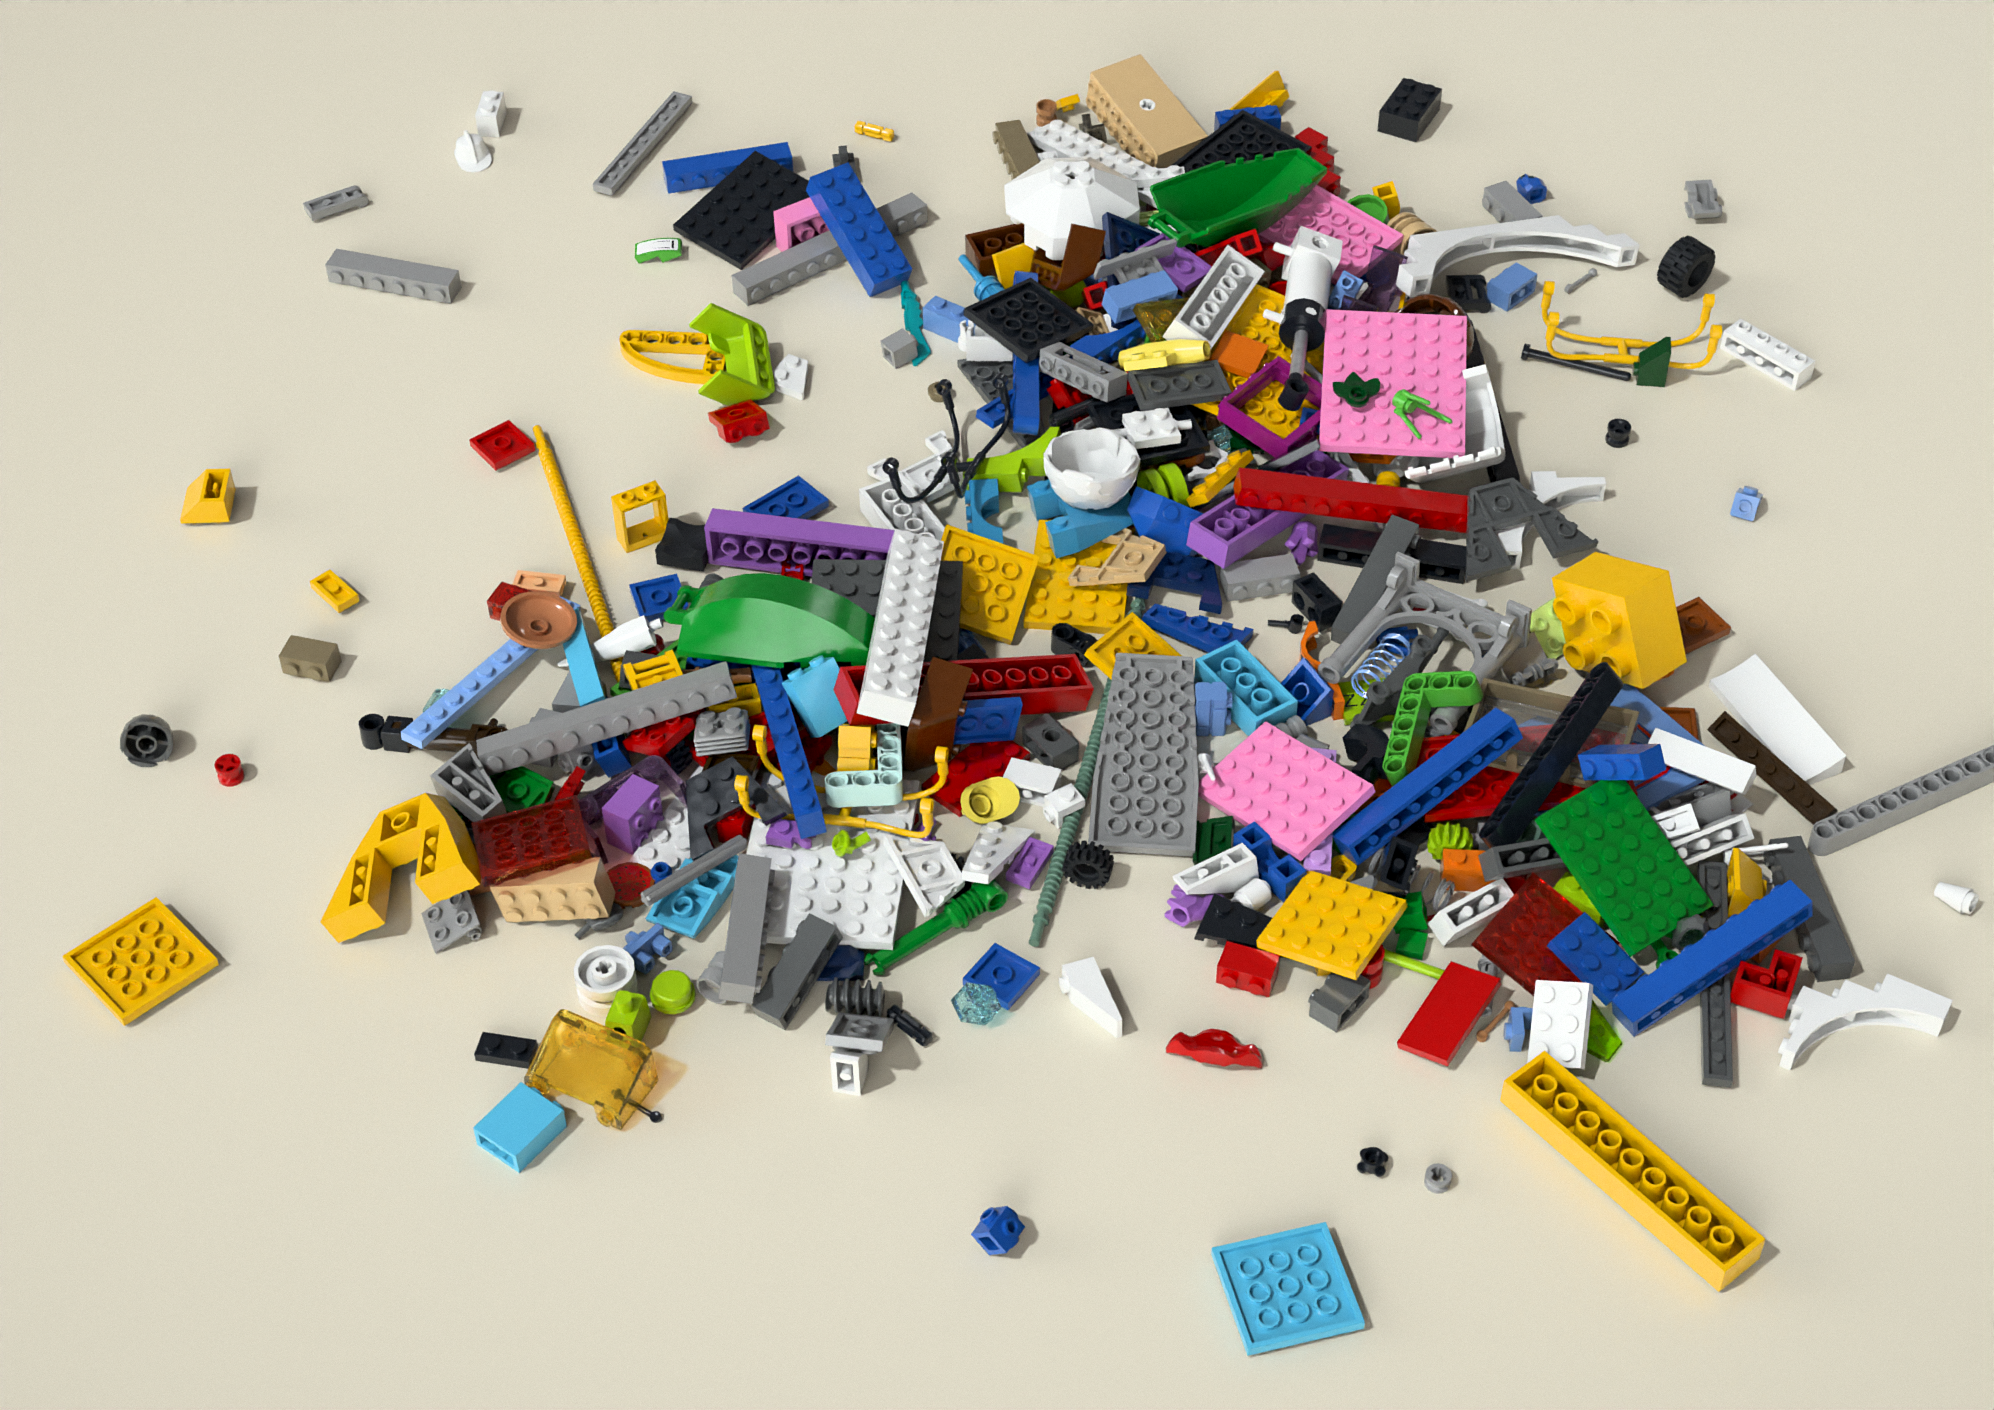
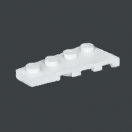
(992, 849)

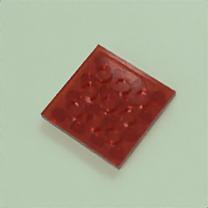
(530, 841)
(1521, 931)

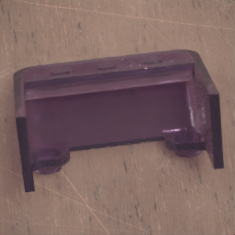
(1381, 283)
(651, 769)

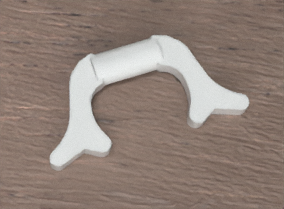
(1202, 473)

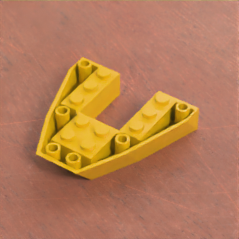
(411, 830)

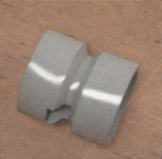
(710, 979)

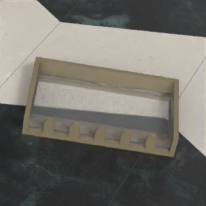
(1535, 715)

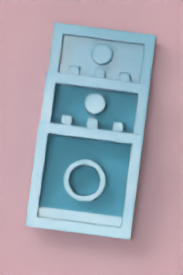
(697, 902)

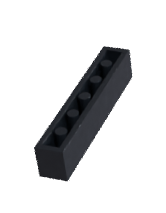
(1354, 546)

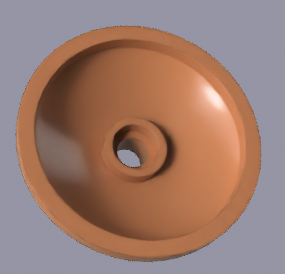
(538, 620)

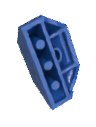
(1162, 520)

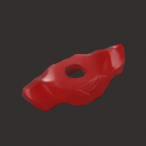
(1215, 1048)

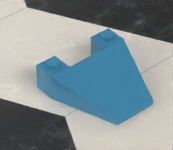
(1078, 527)

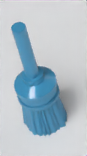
(986, 285)

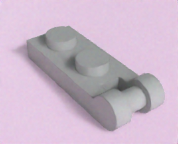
(335, 202)

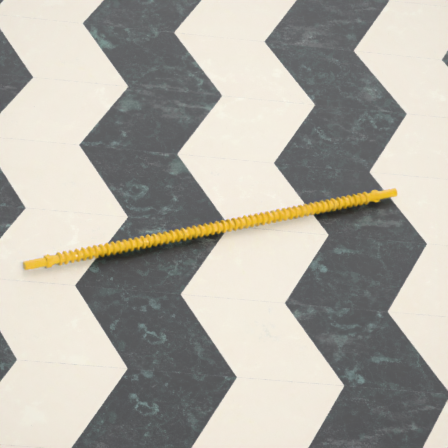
(576, 541)

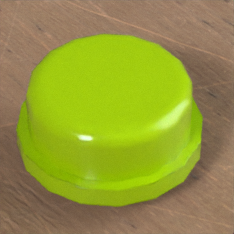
(672, 992)

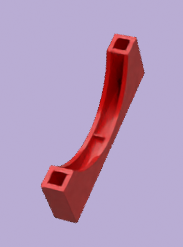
(1244, 243)

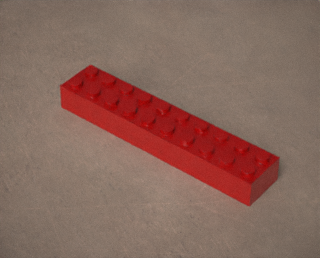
(1041, 682)

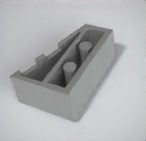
(468, 786)

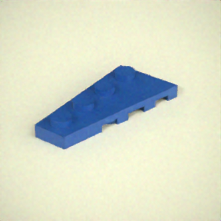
(1194, 630)

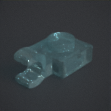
(1220, 437)

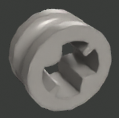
(1437, 1186)

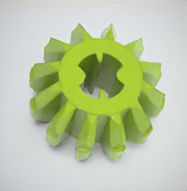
(1448, 837)

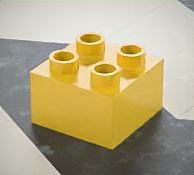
(1619, 616)

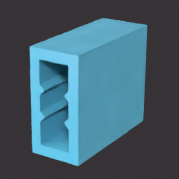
(814, 696)
(520, 1126)

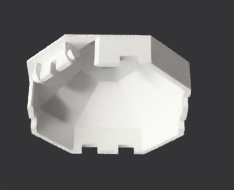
(1066, 193)

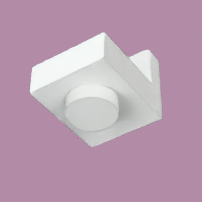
(1061, 803)

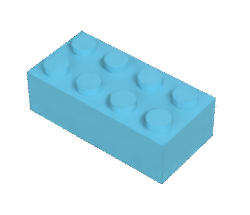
(1255, 691)

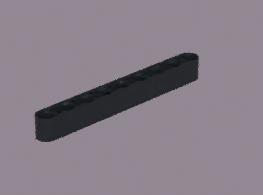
(1552, 757)

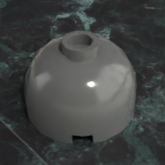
(146, 740)

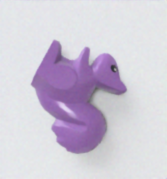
(1187, 907)

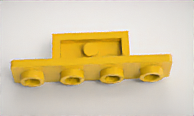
(1268, 92)

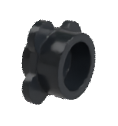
(1372, 1154)

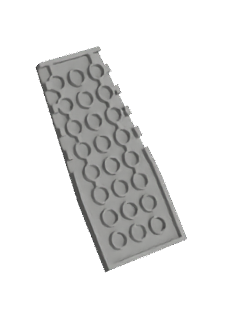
(1147, 759)

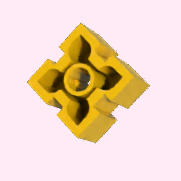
(857, 748)

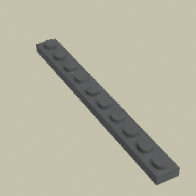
(1715, 999)

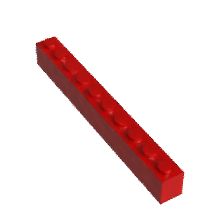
(1349, 499)

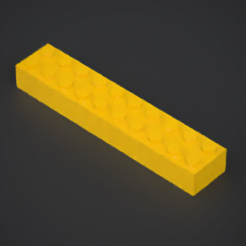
(1632, 1171)

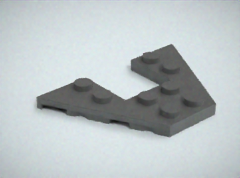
(1509, 504)

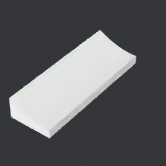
(1778, 720)

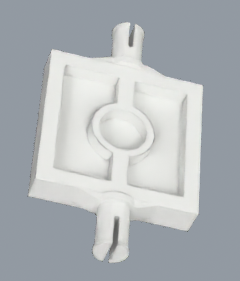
(1152, 428)

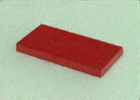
(1449, 1013)

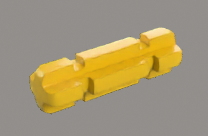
(874, 131)

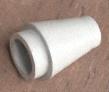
(1957, 897)

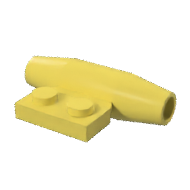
(1164, 354)

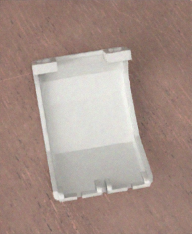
(1482, 433)

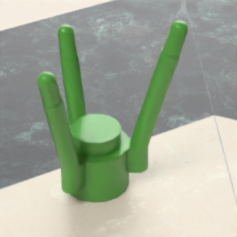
(1408, 402)

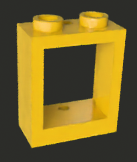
(633, 537)

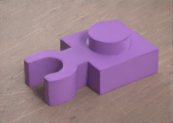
(785, 834)

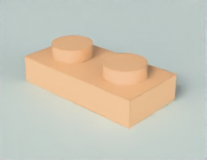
(540, 582)

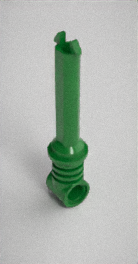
(955, 914)

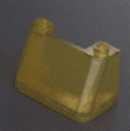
(594, 1067)

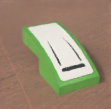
(661, 247)

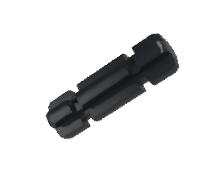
(910, 1025)

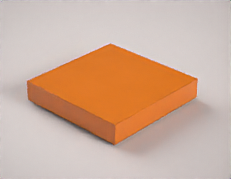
(1239, 354)

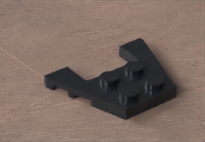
(714, 798)

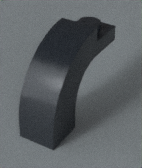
(1368, 747)

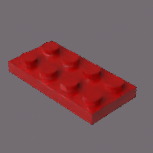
(971, 766)

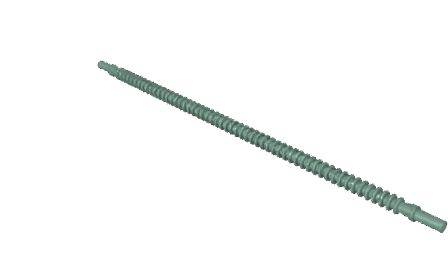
(1071, 821)

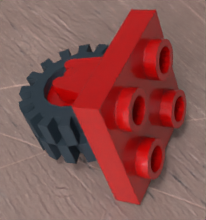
(664, 741)

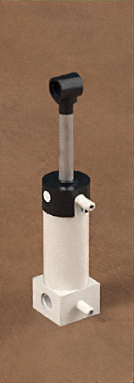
(1302, 321)

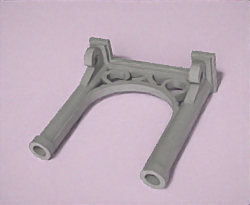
(1452, 614)

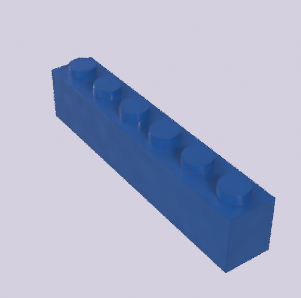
(711, 169)

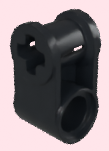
(1070, 640)

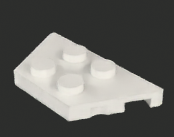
(926, 871)

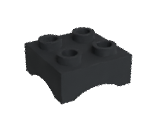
(683, 546)

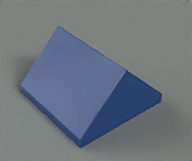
(1310, 691)

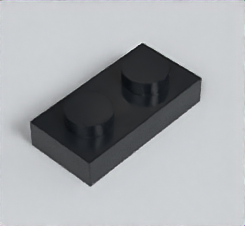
(505, 1050)

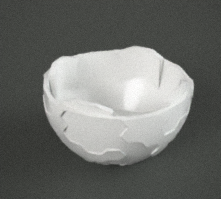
(1091, 467)

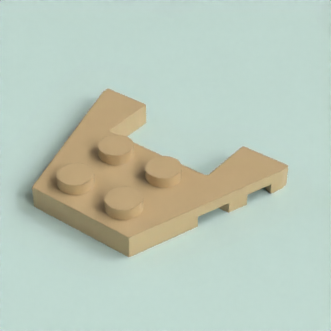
(1128, 563)

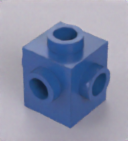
(998, 1230)

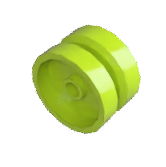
(1166, 482)

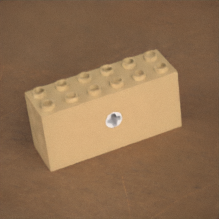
(1142, 112)

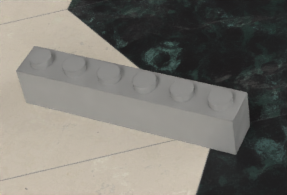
(393, 276)
(745, 929)

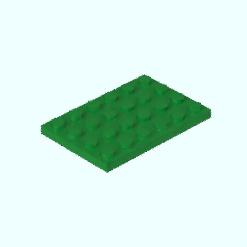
(1623, 863)

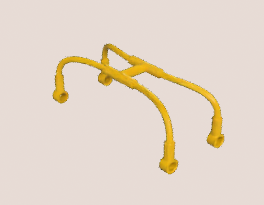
(1552, 321)
(844, 818)

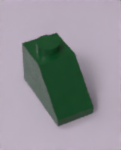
(1653, 364)

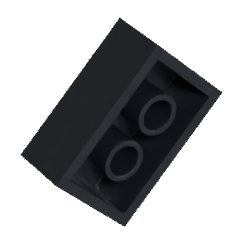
(1409, 109)

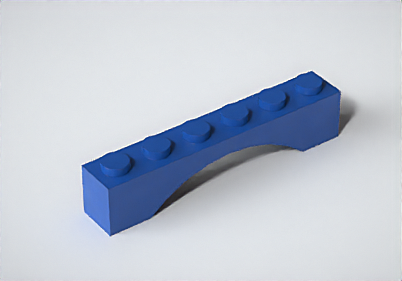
(1108, 345)

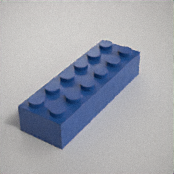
(858, 229)

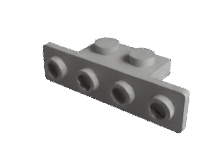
(1137, 263)

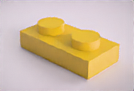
(334, 591)

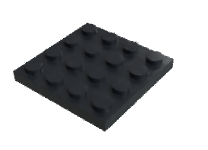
(1028, 319)
(1193, 441)

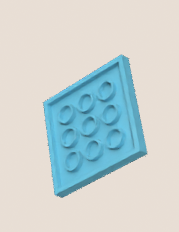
(1287, 1288)

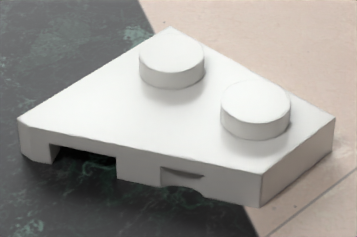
(791, 376)

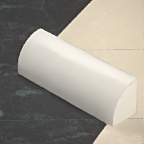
(1705, 762)

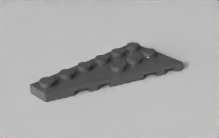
(981, 375)

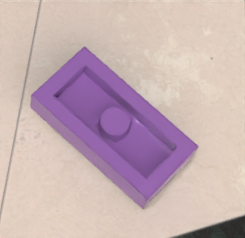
(1029, 862)

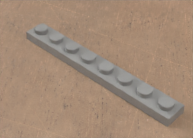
(642, 143)

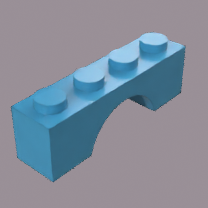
(983, 502)

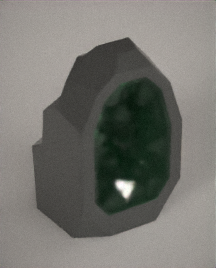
(1689, 931)

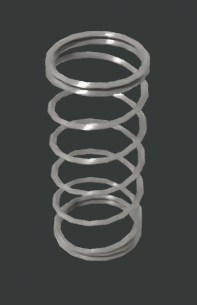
(1443, 885)

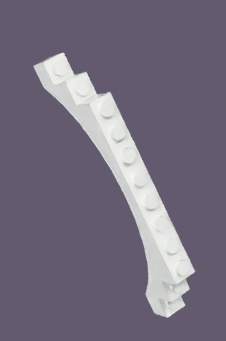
(1436, 251)

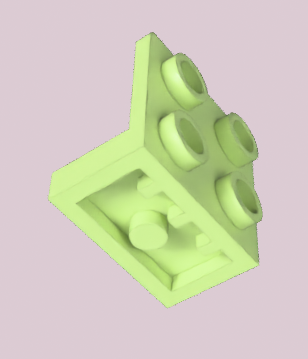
(1548, 630)

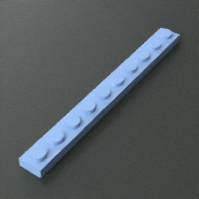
(468, 692)

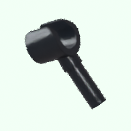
(1294, 625)

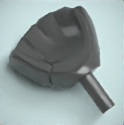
(602, 923)

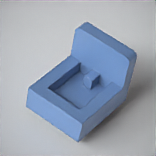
(1746, 503)
(1519, 1019)

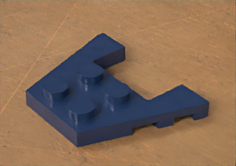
(1183, 574)

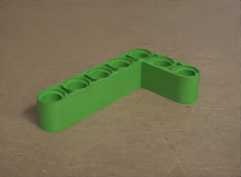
(1417, 697)

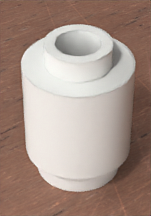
(1253, 894)

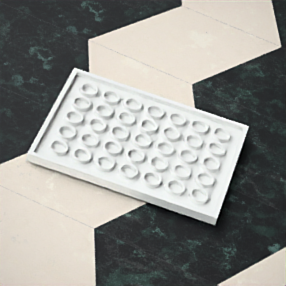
(852, 891)

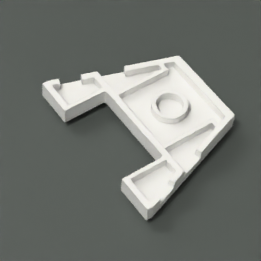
(922, 473)

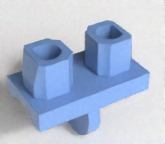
(1346, 285)
(645, 945)

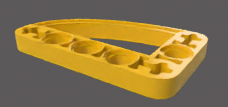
(631, 344)

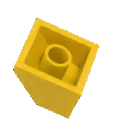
(1743, 882)

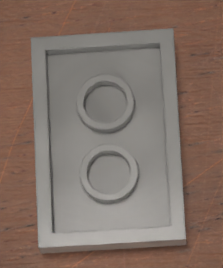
(859, 1032)

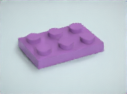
(1182, 266)

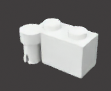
(981, 346)

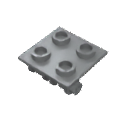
(1529, 665)
(451, 920)

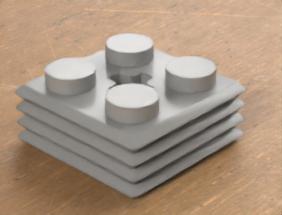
(721, 732)

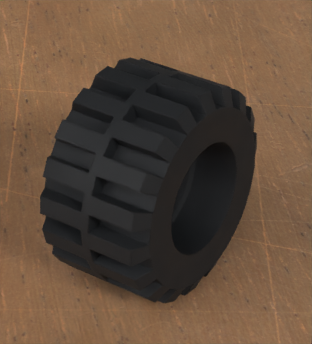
(1686, 266)

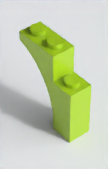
(1015, 467)

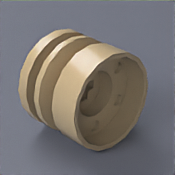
(1408, 225)

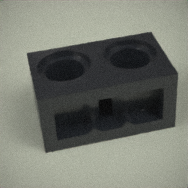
(1316, 601)

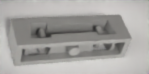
(1083, 372)

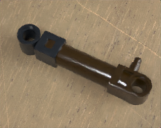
(379, 733)

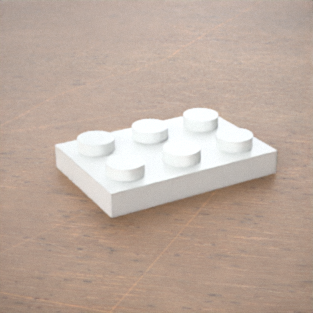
(1561, 1022)

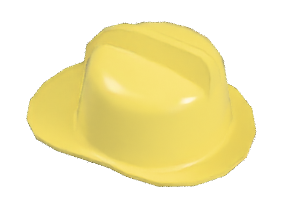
(989, 800)

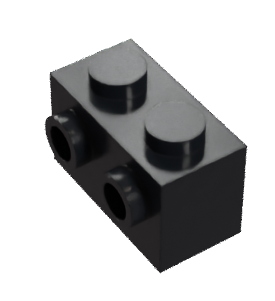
(1396, 867)

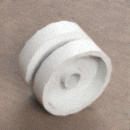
(600, 975)

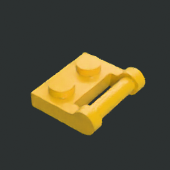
(653, 676)

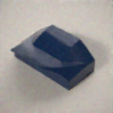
(844, 963)

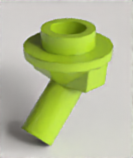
(844, 844)

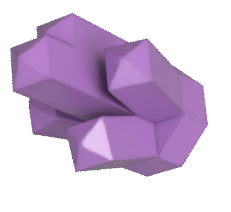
(1303, 541)

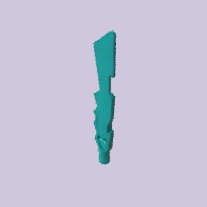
(913, 321)

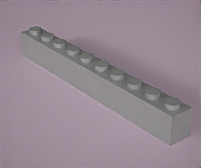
(818, 253)
(606, 718)

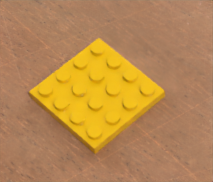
(992, 583)
(1332, 924)
(140, 961)

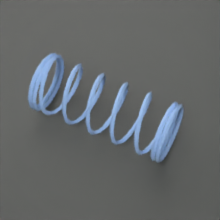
(1381, 644)

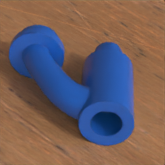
(1403, 631)

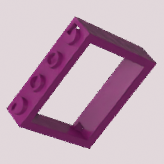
(1255, 432)

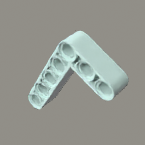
(871, 787)

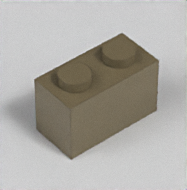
(310, 658)

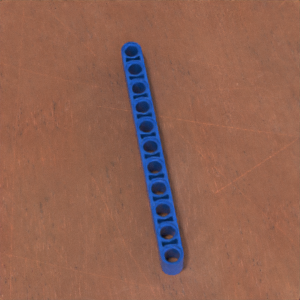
(1025, 384)

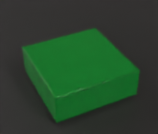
(1411, 943)

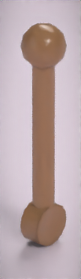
(1482, 1035)

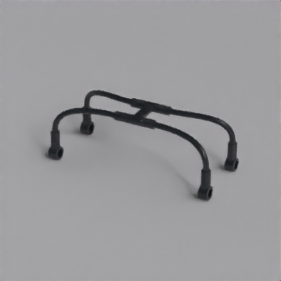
(949, 459)

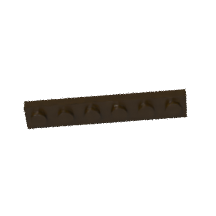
(1771, 769)

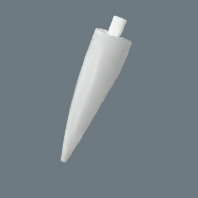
(630, 636)

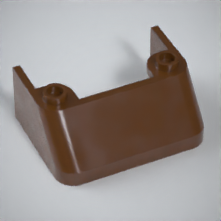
(1079, 259)
(936, 714)

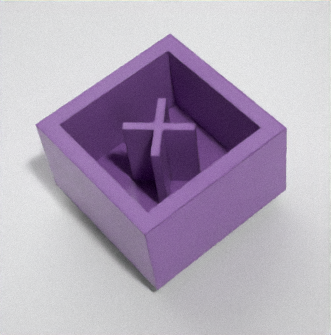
(632, 814)

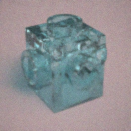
(976, 1003)

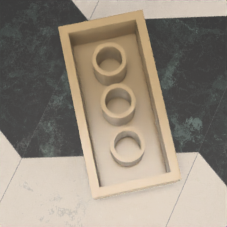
(558, 894)

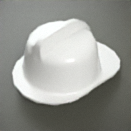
(472, 153)

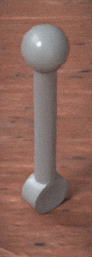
(1592, 273)

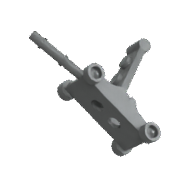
(1385, 695)

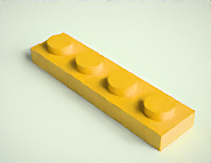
(1220, 478)

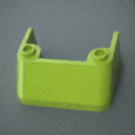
(745, 353)

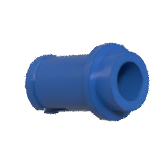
(660, 871)

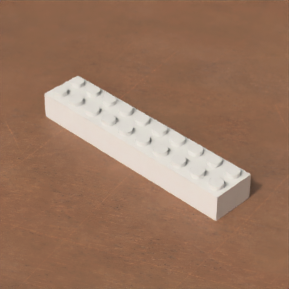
(901, 628)

